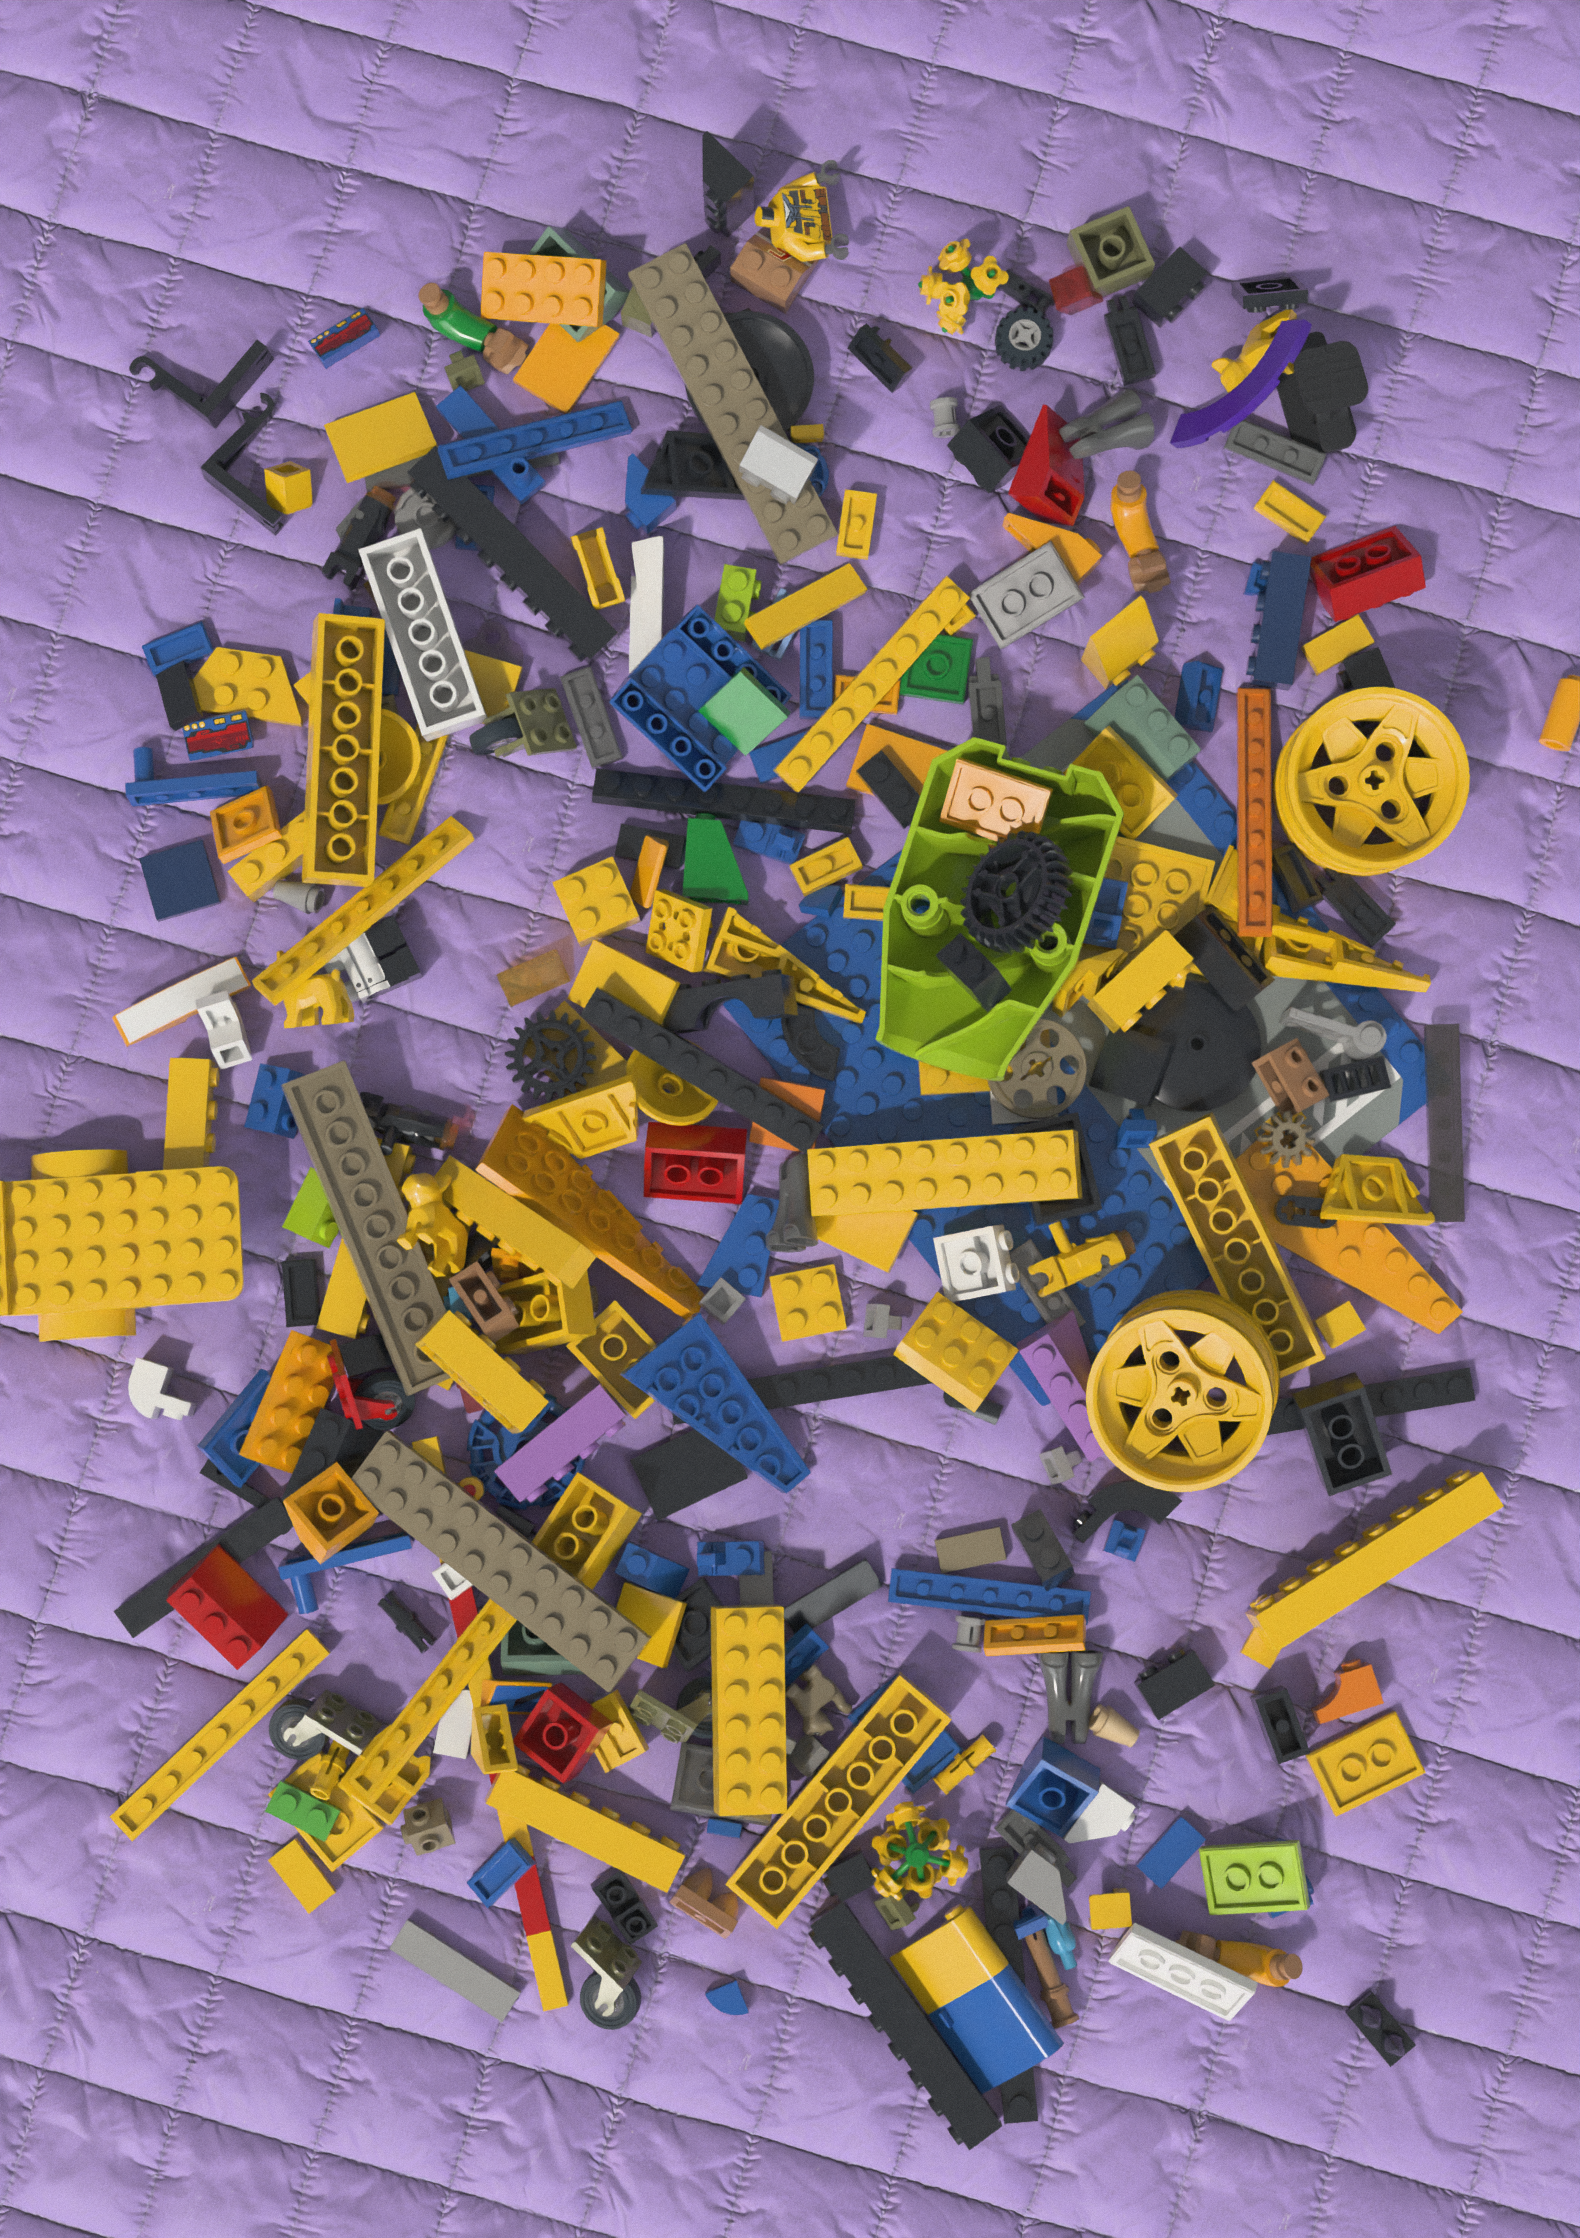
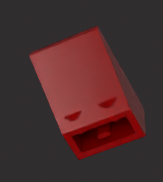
(1048, 476)

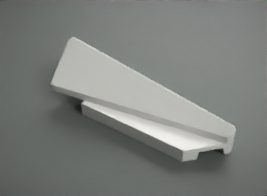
(646, 598)

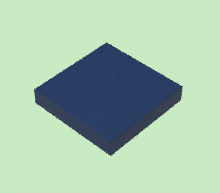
(180, 880)

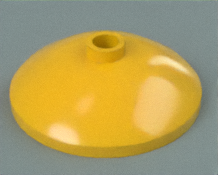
(399, 757)
(681, 1107)

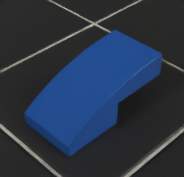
(1107, 914)

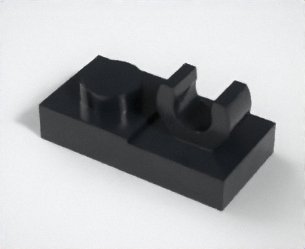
(879, 357)

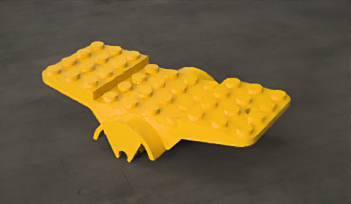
(99, 1242)

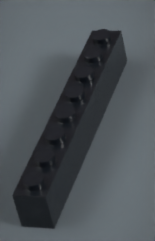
(514, 557)
(905, 2024)

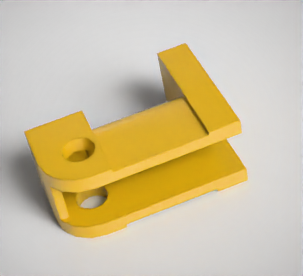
(598, 569)

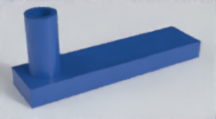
(472, 421)
(151, 791)
(300, 1567)

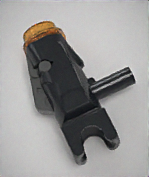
(358, 530)
(408, 1124)

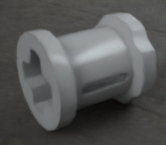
(945, 417)
(968, 1633)

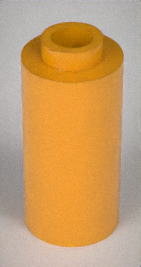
(1563, 715)

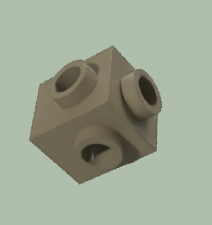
(428, 1827)

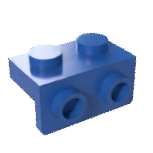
(268, 1104)

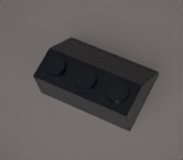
(726, 188)
(332, 1441)

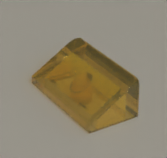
(533, 977)

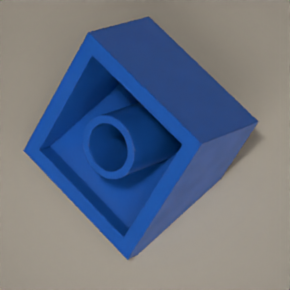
(1054, 1787)

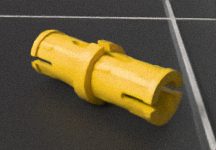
(964, 1764)
(331, 1767)

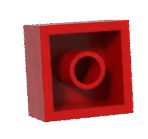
(562, 1732)

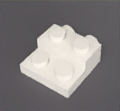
(976, 1263)

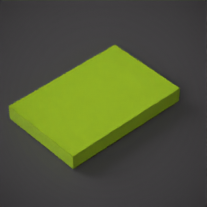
(1254, 1877)

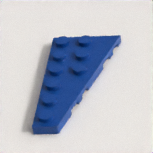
(706, 1390)

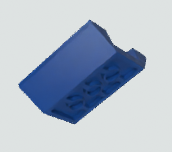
(675, 681)

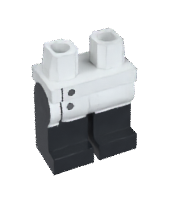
(376, 962)

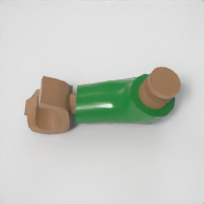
(459, 324)

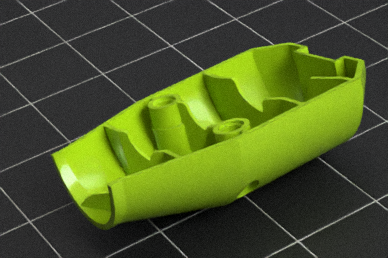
(920, 1003)

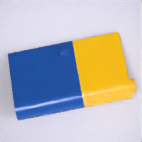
(976, 2000)

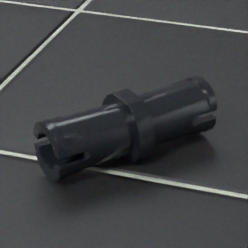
(407, 1621)

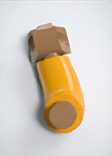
(1130, 516)
(1251, 1960)

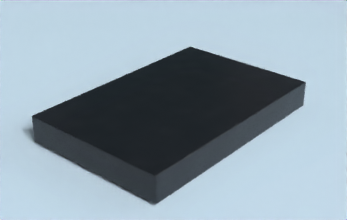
(685, 1472)

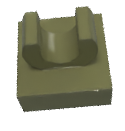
(463, 372)
(896, 1912)

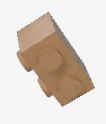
(1290, 1078)
(484, 1302)

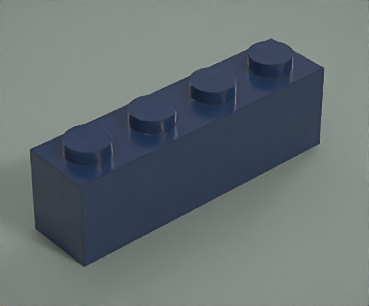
(1279, 621)

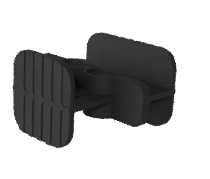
(1320, 394)

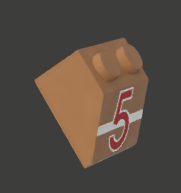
(770, 271)

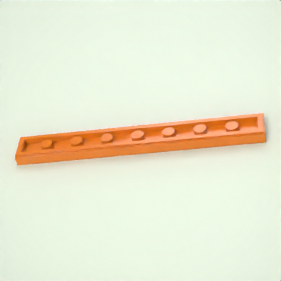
(1254, 813)

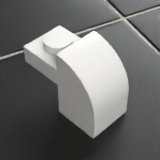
(224, 1029)
(148, 1391)

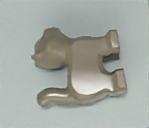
(814, 1696)

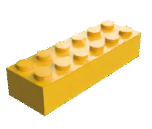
(748, 1710)

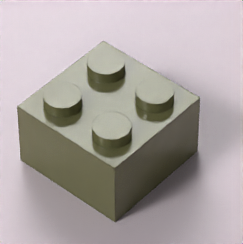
(1111, 252)

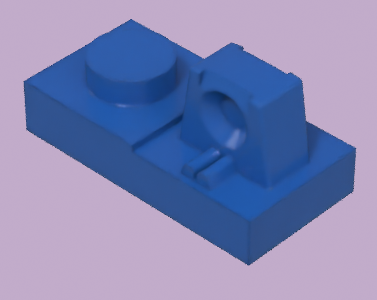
(769, 841)
(730, 1558)

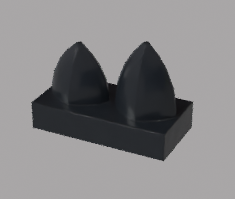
(1380, 2028)

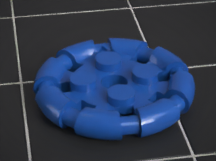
(504, 1447)

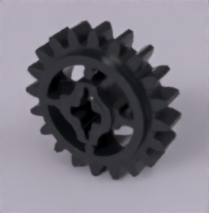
(534, 1033)

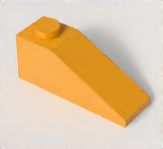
(1078, 553)

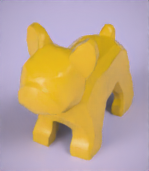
(1256, 345)
(317, 991)
(434, 1223)

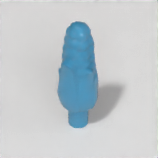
(1061, 1941)

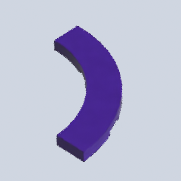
(1234, 407)

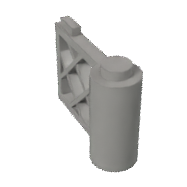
(1357, 1041)

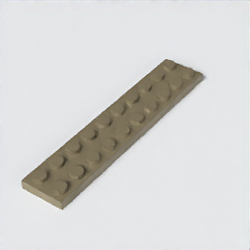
(725, 393)
(368, 1217)
(500, 1561)

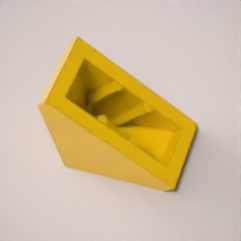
(492, 1740)

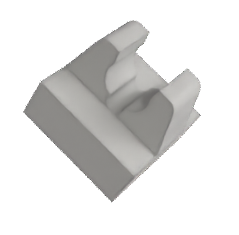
(722, 1301)
(879, 1321)
(1059, 1464)
(808, 1755)

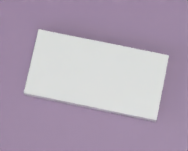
(1182, 1972)

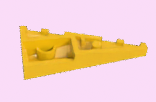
(746, 950)
(1330, 957)

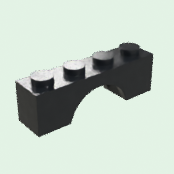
(765, 996)

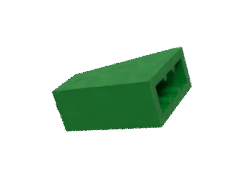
(710, 865)

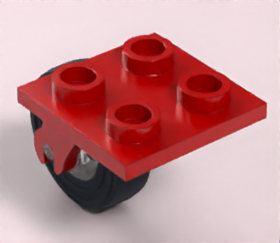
(374, 1401)

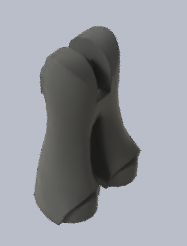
(1131, 433)
(794, 1223)
(1083, 1673)

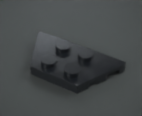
(690, 467)

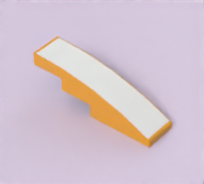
(178, 1001)

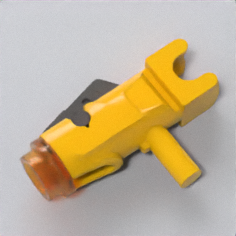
(1084, 1262)

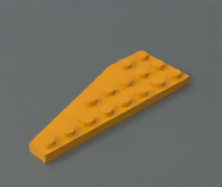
(563, 1193)
(1351, 1251)

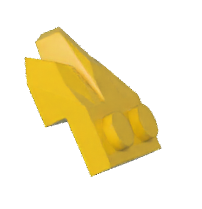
(1088, 979)
(400, 1789)

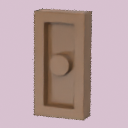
(693, 1900)

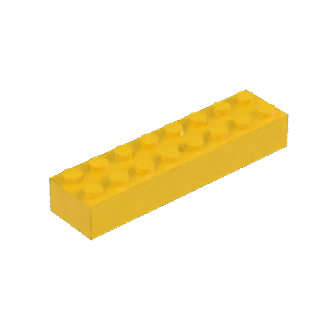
(343, 750)
(945, 1173)
(1236, 1238)
(1373, 1559)
(838, 1800)

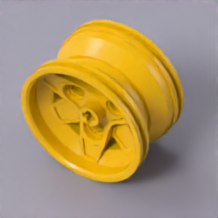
(1396, 781)
(1195, 1415)

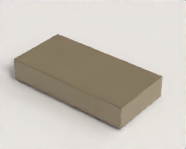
(970, 1549)

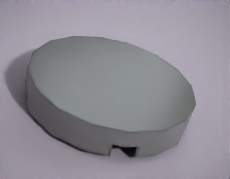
(416, 513)

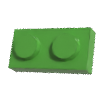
(303, 1810)

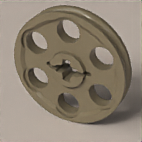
(1052, 1073)

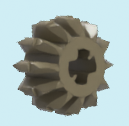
(1297, 1144)

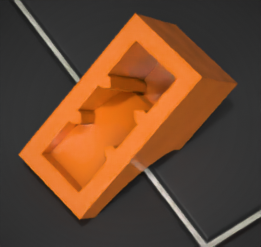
(1352, 1692)

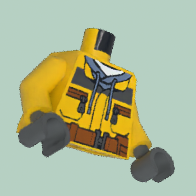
(801, 218)

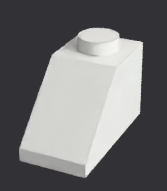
(1102, 1817)

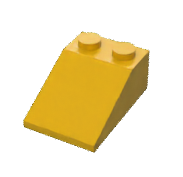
(1121, 644)

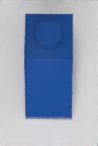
(643, 509)
(652, 1570)

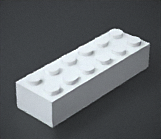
(423, 635)

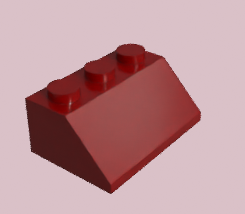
(1367, 573)
(694, 1163)
(227, 1606)

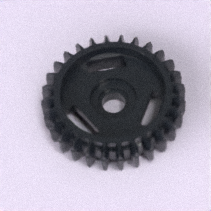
(1035, 905)

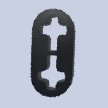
(1304, 1220)

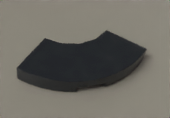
(808, 1046)

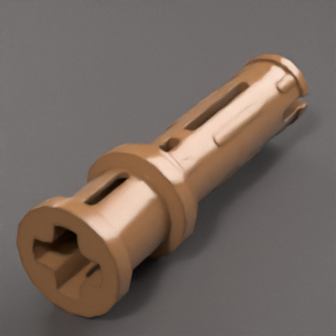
(1053, 1992)

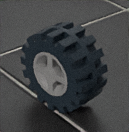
(1025, 328)

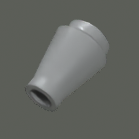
(302, 896)

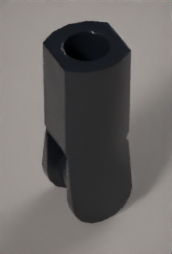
(1021, 290)
(987, 1411)

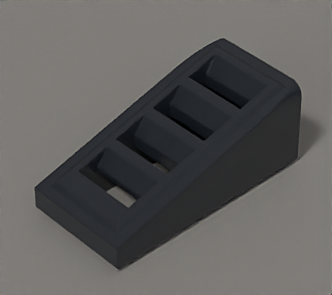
(1329, 1083)

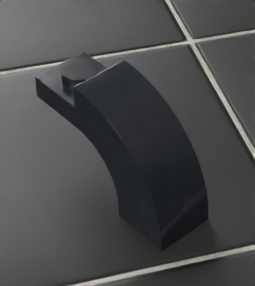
(1123, 1496)

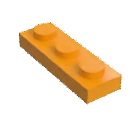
(1035, 1635)

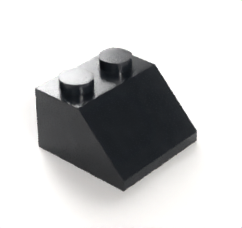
(990, 448)

